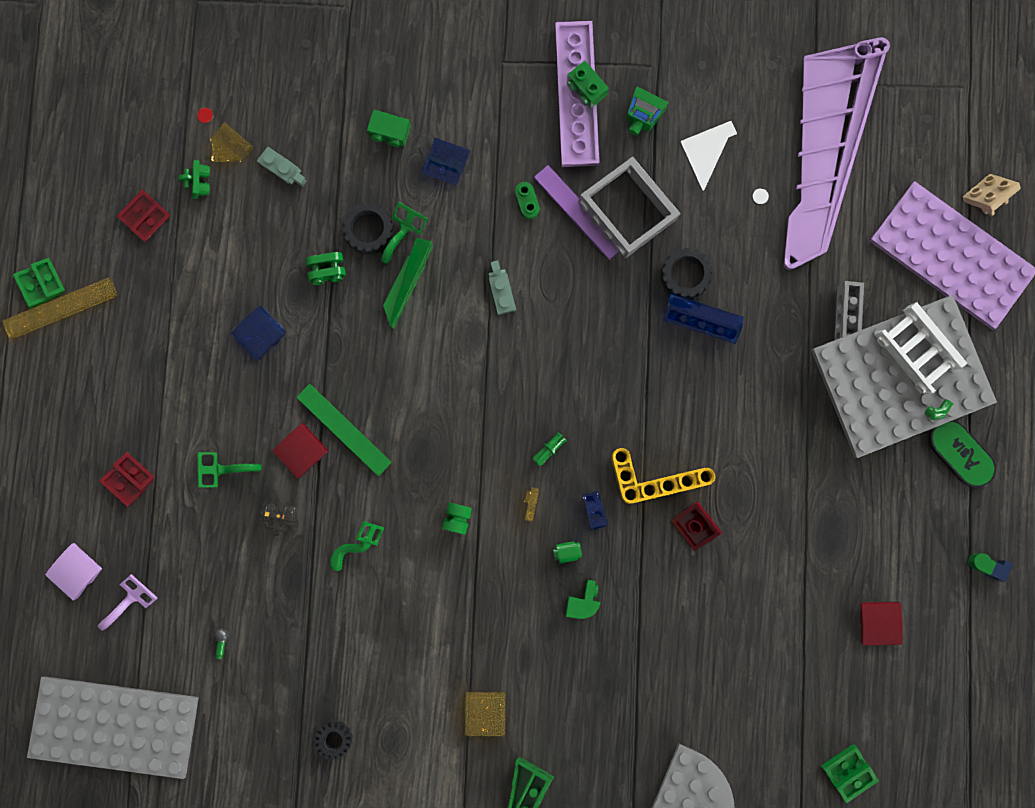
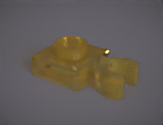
(531, 498)

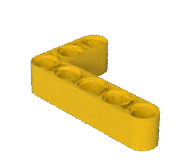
(676, 480)

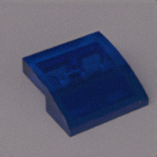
(446, 161)
(258, 332)

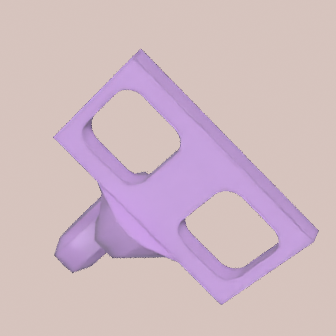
(132, 596)

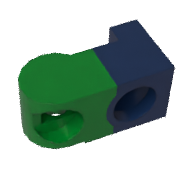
(983, 564)

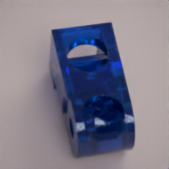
(595, 511)

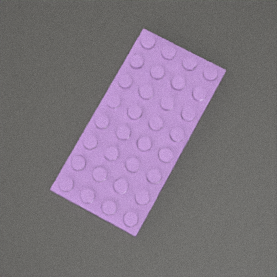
(953, 255)

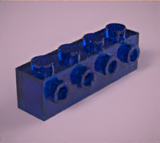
(703, 318)

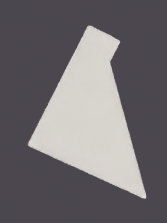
(705, 149)

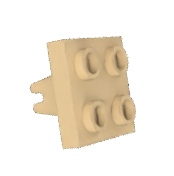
(991, 193)

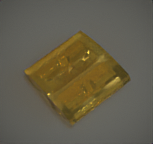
(485, 714)

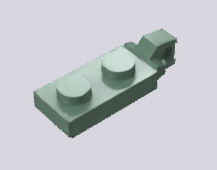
(281, 167)
(501, 289)

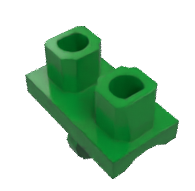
(197, 171)

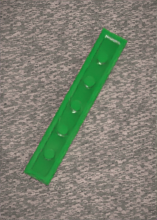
(344, 430)

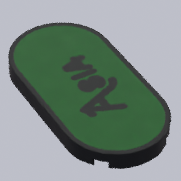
(962, 454)

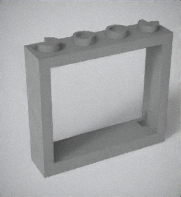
(651, 190)

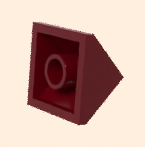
(696, 526)

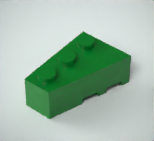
(528, 785)

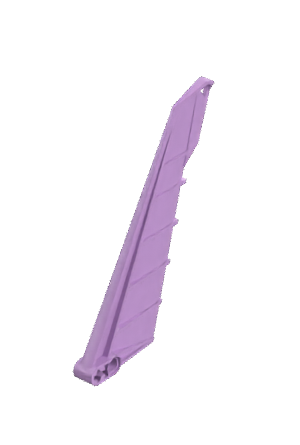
(825, 102)

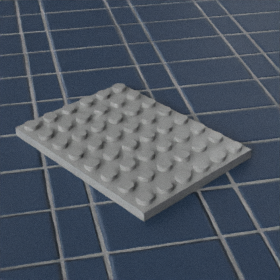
(880, 400)

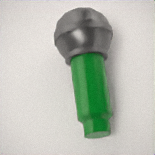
(221, 636)

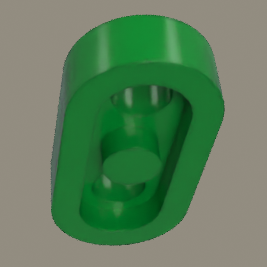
(527, 199)

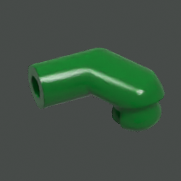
(939, 413)

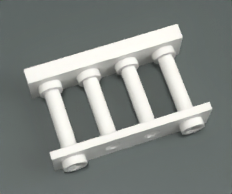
(936, 338)

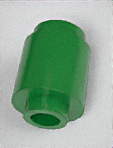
(567, 552)

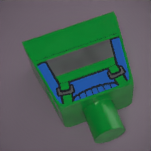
(644, 111)

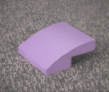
(73, 571)

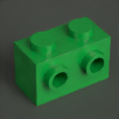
(587, 85)
(388, 128)

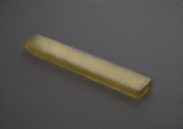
(59, 308)

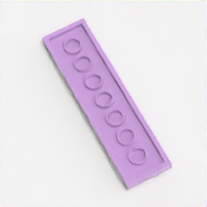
(577, 120)

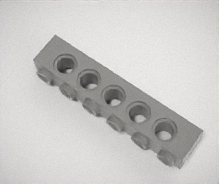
(849, 308)

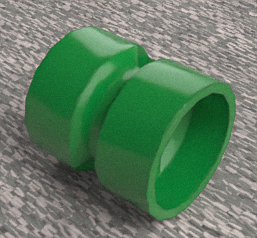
(457, 518)

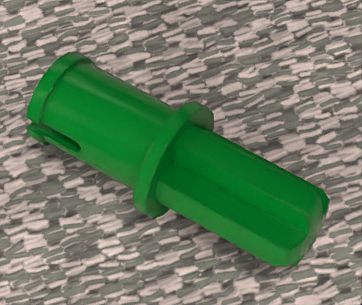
(549, 449)

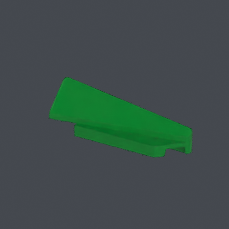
(407, 280)

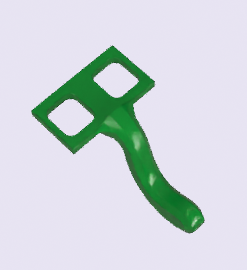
(405, 227)
(217, 469)
(337, 556)

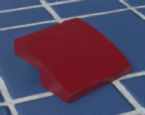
(143, 215)
(300, 450)
(127, 479)
(881, 623)

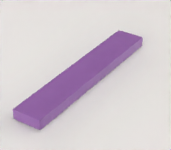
(569, 204)

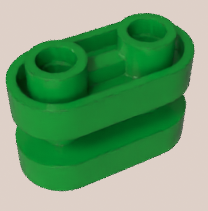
(334, 273)

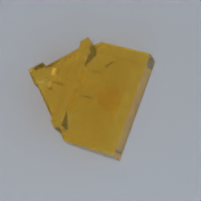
(229, 145)

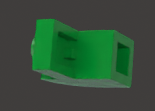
(583, 607)

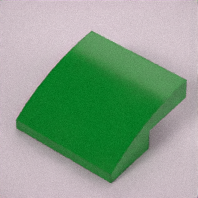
(39, 283)
(849, 773)

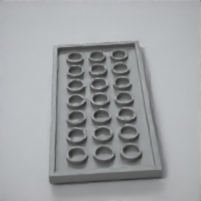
(113, 727)

